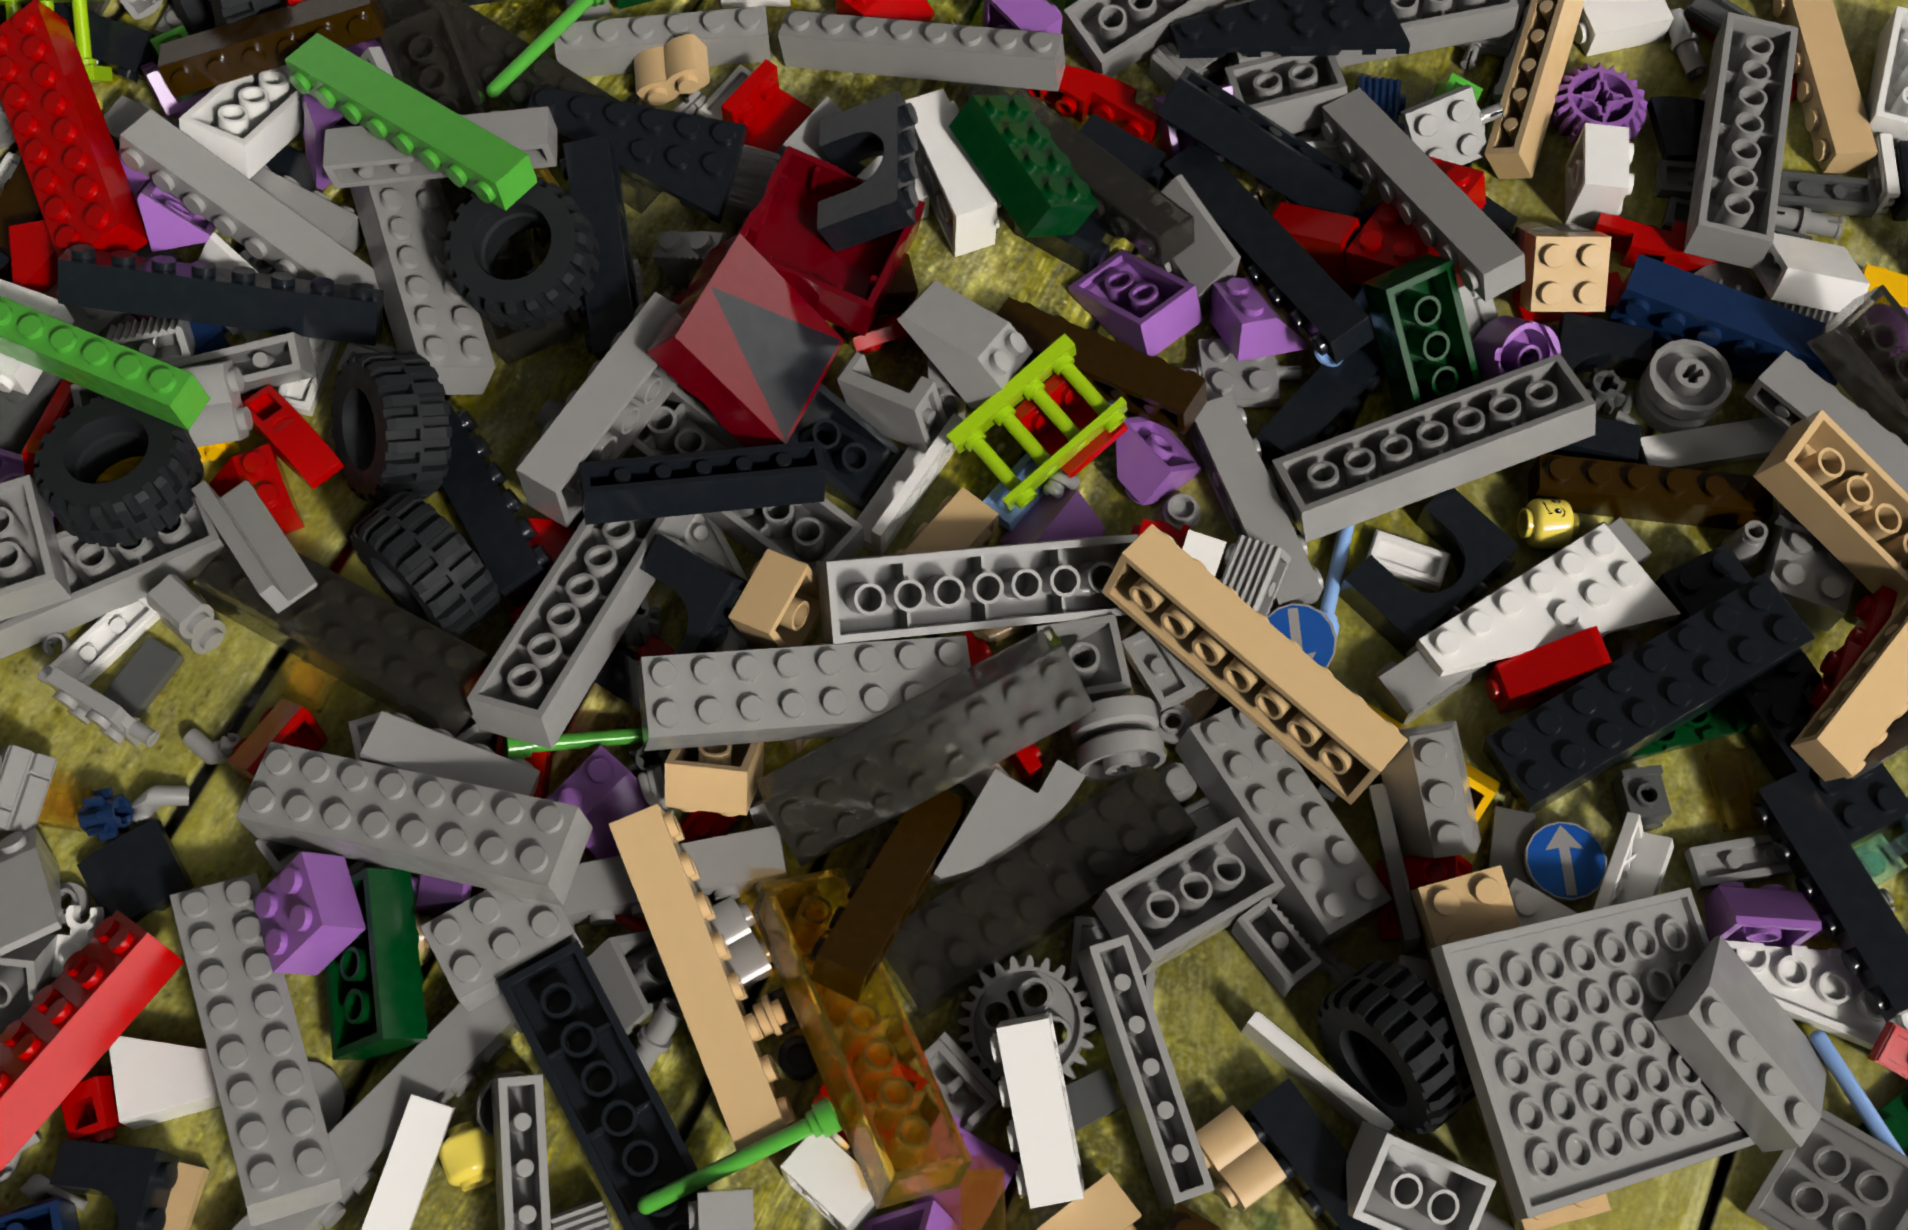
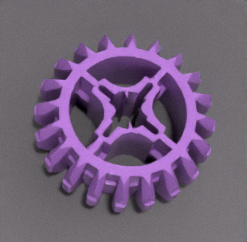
(1598, 98)

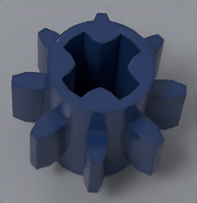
(105, 815)

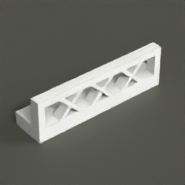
(904, 490)
(1635, 865)

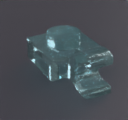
(1883, 858)

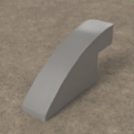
(1005, 818)

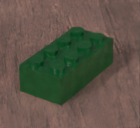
(1023, 165)
(1421, 331)
(378, 977)

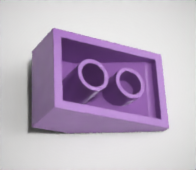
(1139, 302)

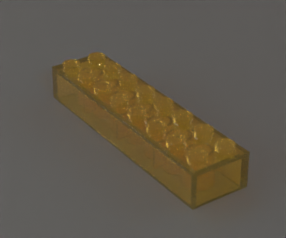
(863, 1051)

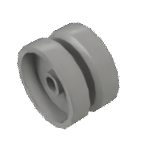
(1682, 386)
(1118, 738)

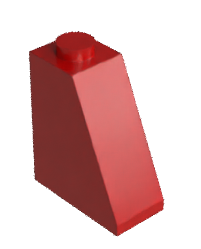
(1323, 237)
(1546, 670)

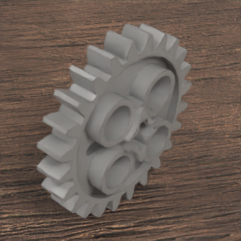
(1060, 1001)

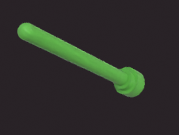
(539, 45)
(518, 749)
(818, 1121)

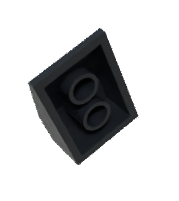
(853, 449)

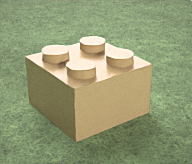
(1565, 271)
(778, 603)
(714, 778)

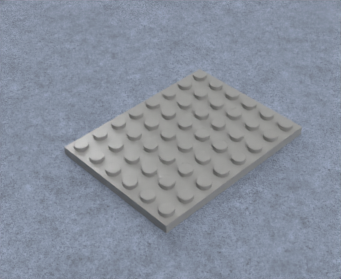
(1568, 1054)

